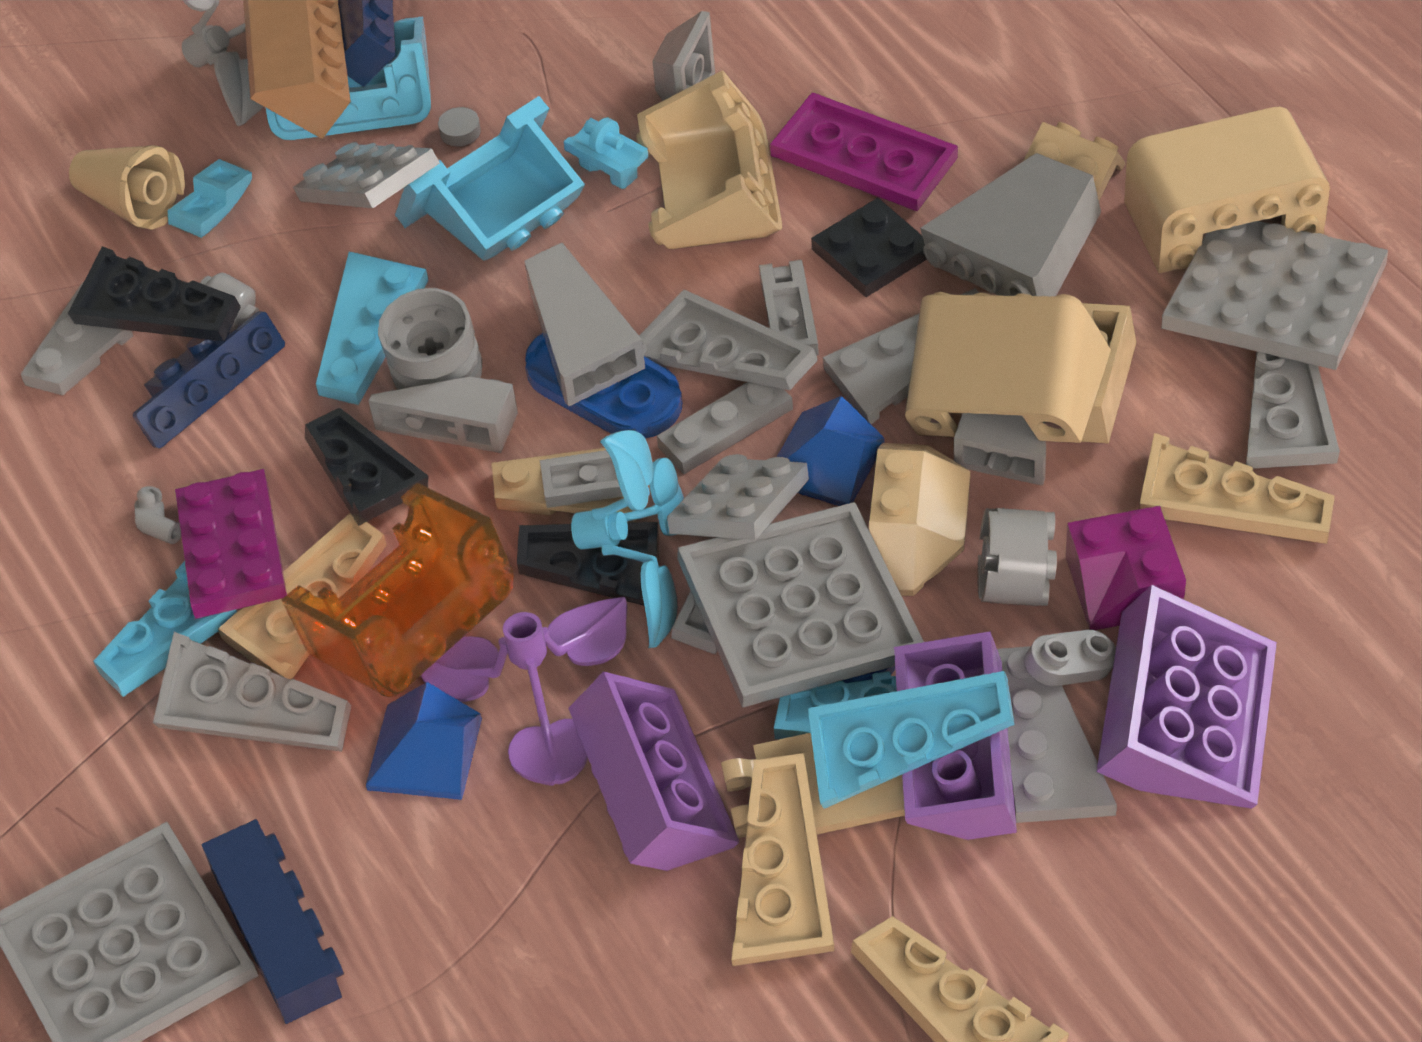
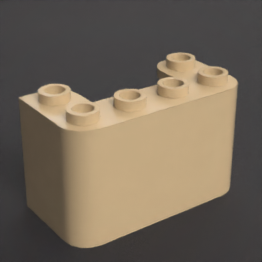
(1221, 179)

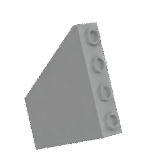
(1017, 229)

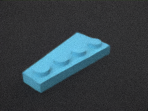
(353, 343)

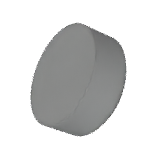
(459, 126)

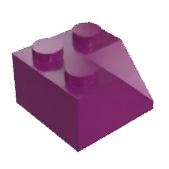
(1118, 560)

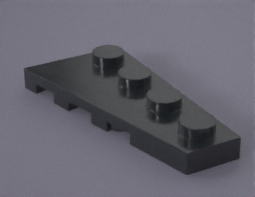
(140, 299)

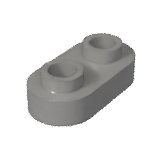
(1079, 659)

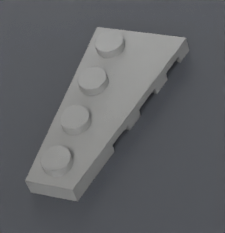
(721, 343)

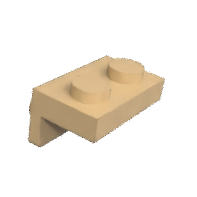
(1067, 147)

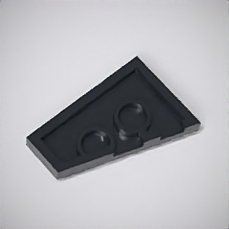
(361, 465)
(552, 556)

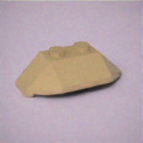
(918, 512)

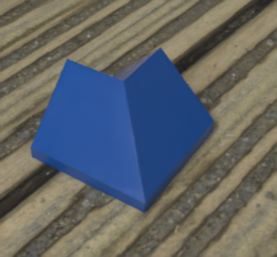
(837, 450)
(425, 745)

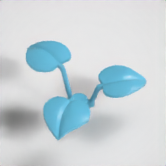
(607, 527)

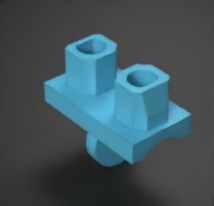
(605, 149)

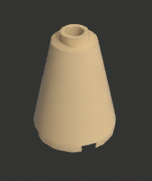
(130, 181)

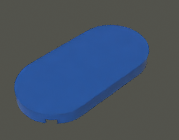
(641, 403)

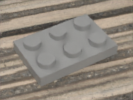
(738, 498)

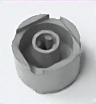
(1016, 557)

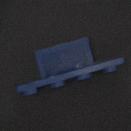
(203, 376)

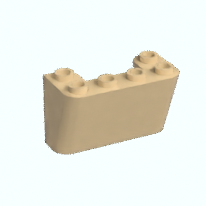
(1006, 359)

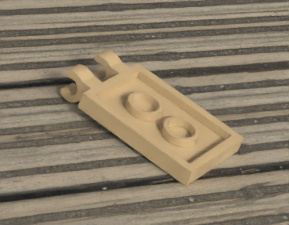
(870, 806)

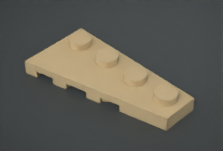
(1231, 497)
(782, 880)

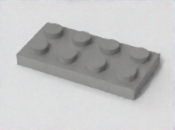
(364, 174)

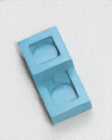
(213, 197)

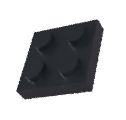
(870, 247)

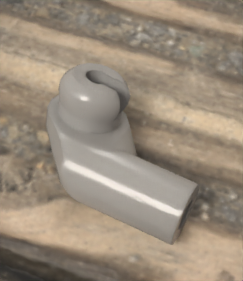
(151, 516)

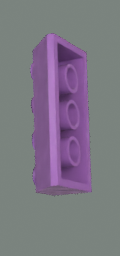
(651, 773)
(972, 787)

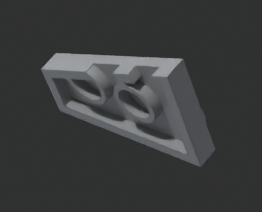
(69, 353)

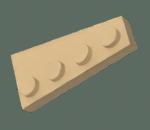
(334, 562)
(940, 995)

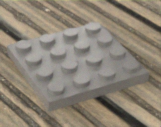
(1276, 291)
(798, 604)
(123, 944)

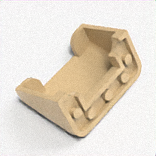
(710, 167)

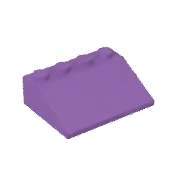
(1187, 703)

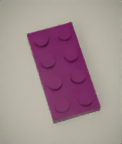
(864, 151)
(230, 543)

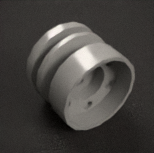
(428, 338)

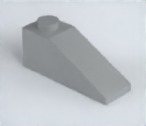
(453, 411)

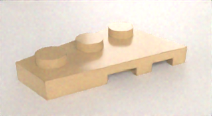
(520, 487)

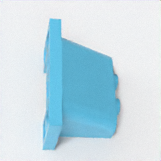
(498, 189)

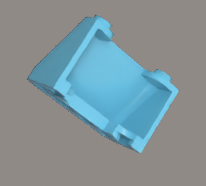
(391, 99)

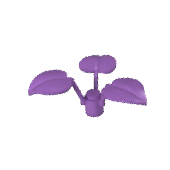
(587, 635)

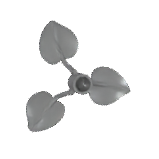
(210, 46)

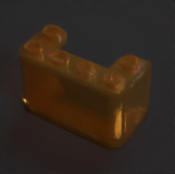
(412, 602)

